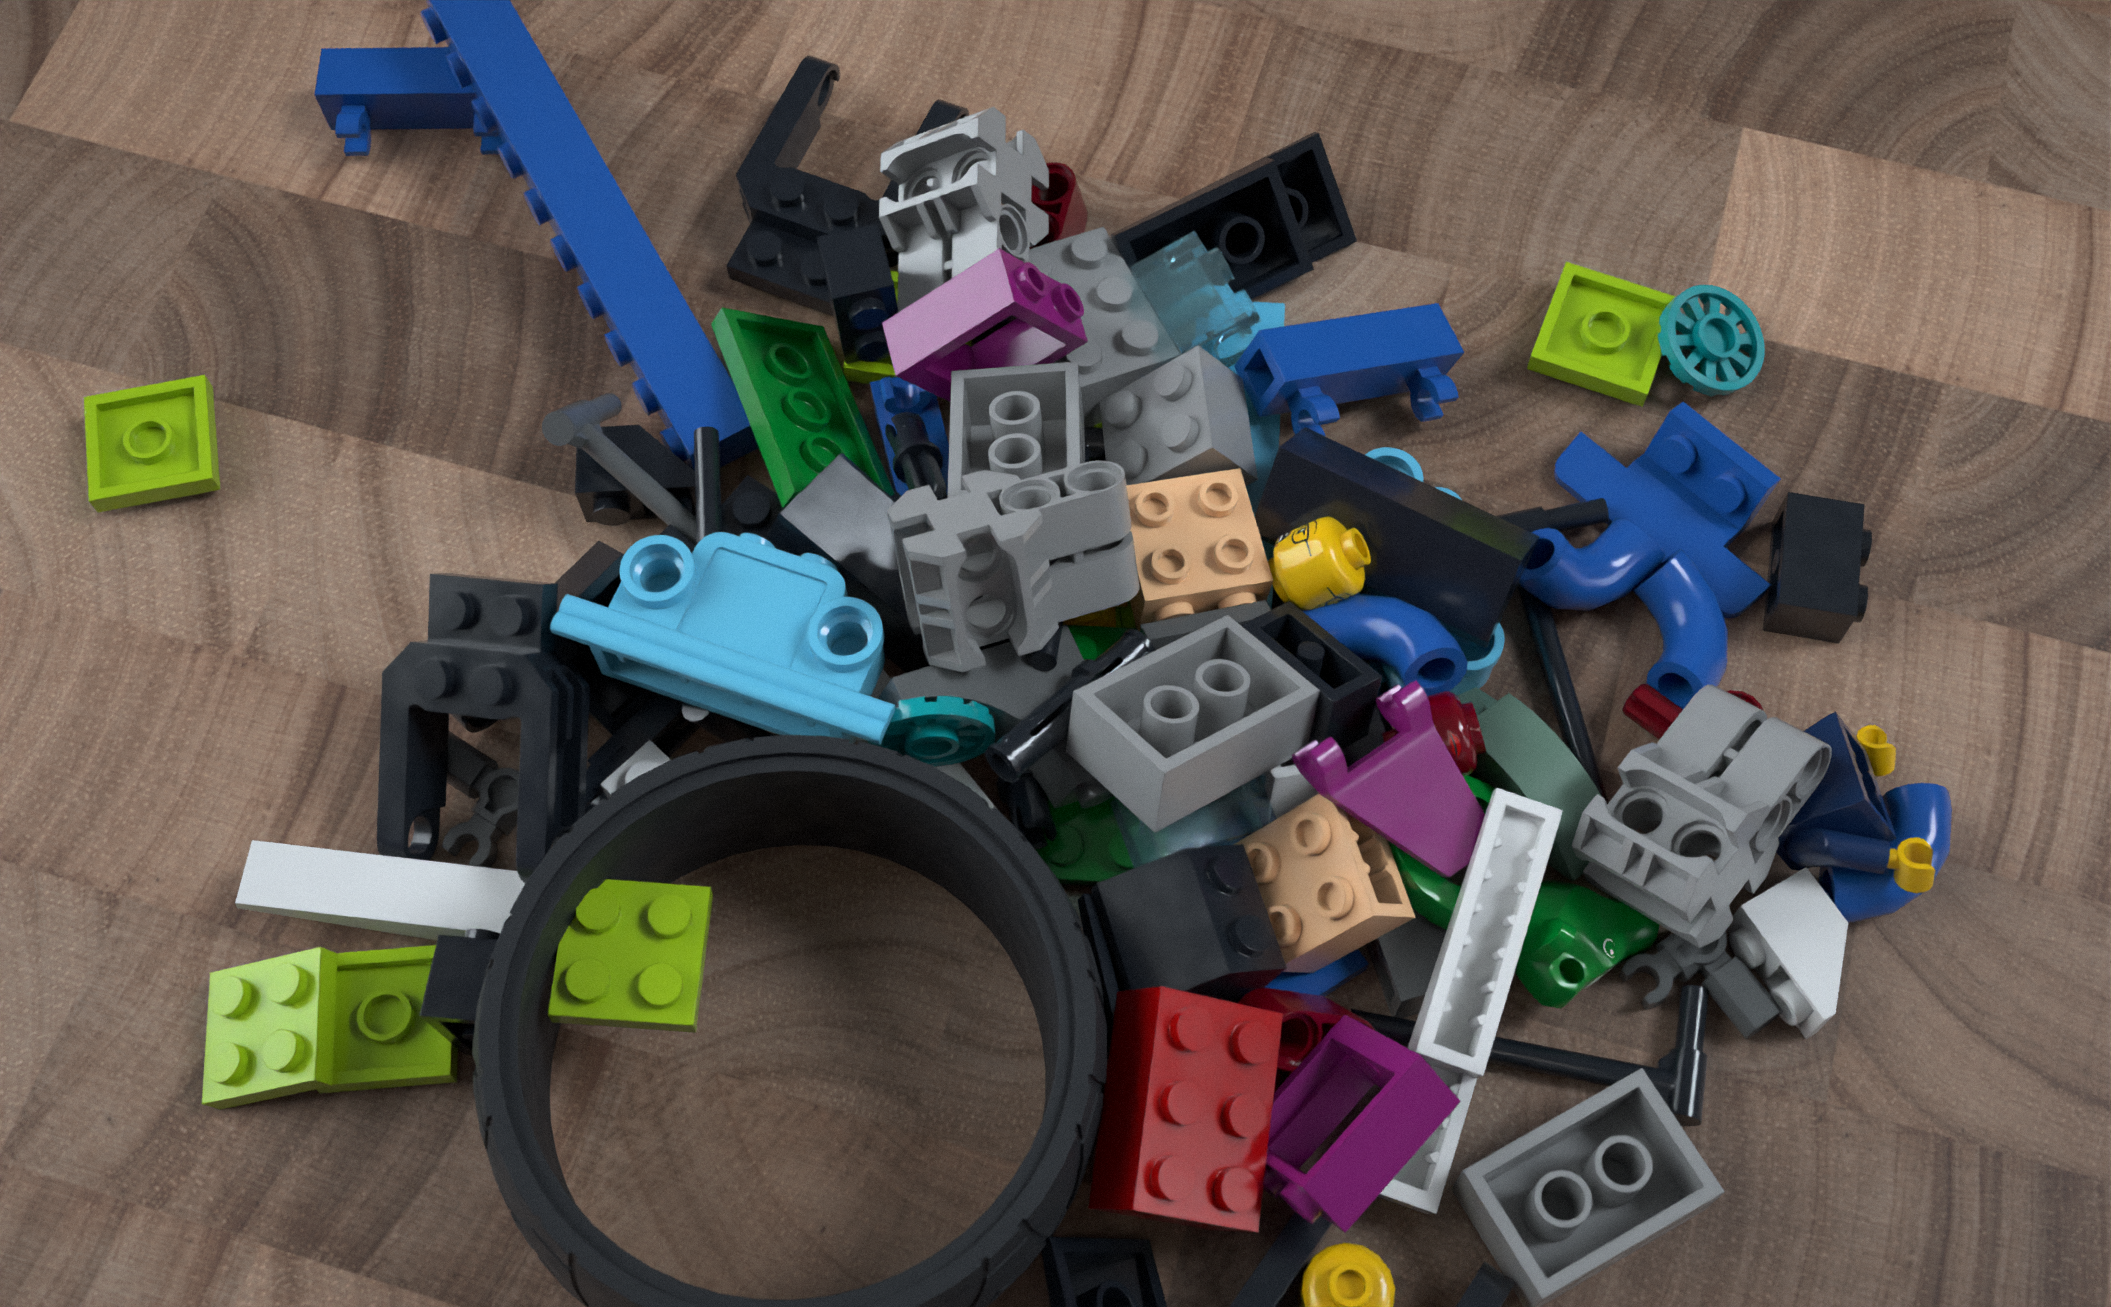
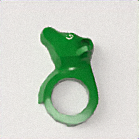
(1570, 934)

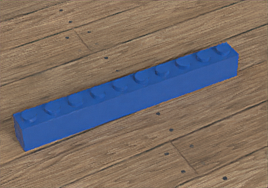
(592, 225)

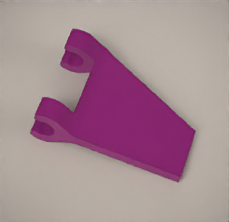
(1403, 787)

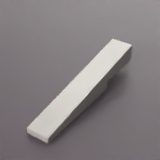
(376, 890)
(1475, 976)

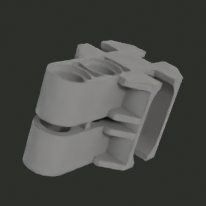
(959, 211)
(1038, 557)
(1710, 786)

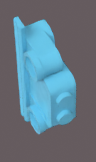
(740, 635)

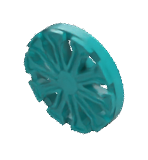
(1712, 340)
(939, 730)

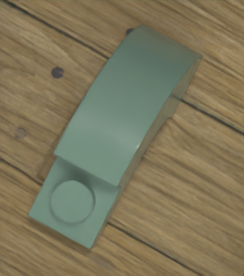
(1536, 764)

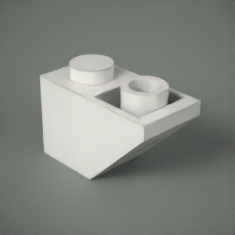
(1796, 947)

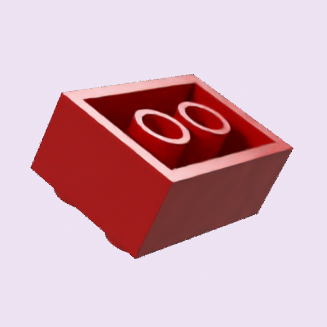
(1186, 1110)

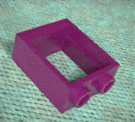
(931, 333)
(1375, 1143)

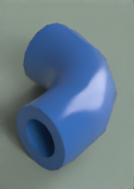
(1590, 574)
(1689, 626)
(1398, 636)
(1914, 811)

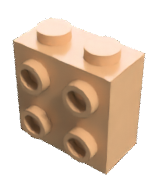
(1195, 546)
(1325, 883)

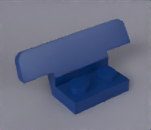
(1686, 492)

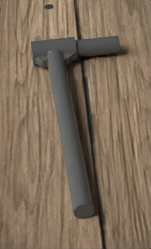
(580, 427)

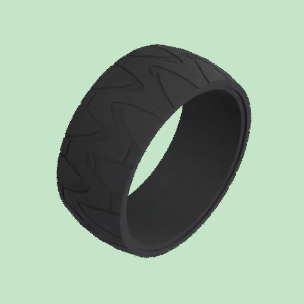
(778, 796)

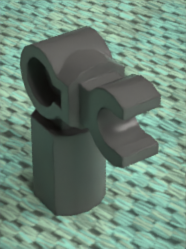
(493, 812)
(1727, 979)

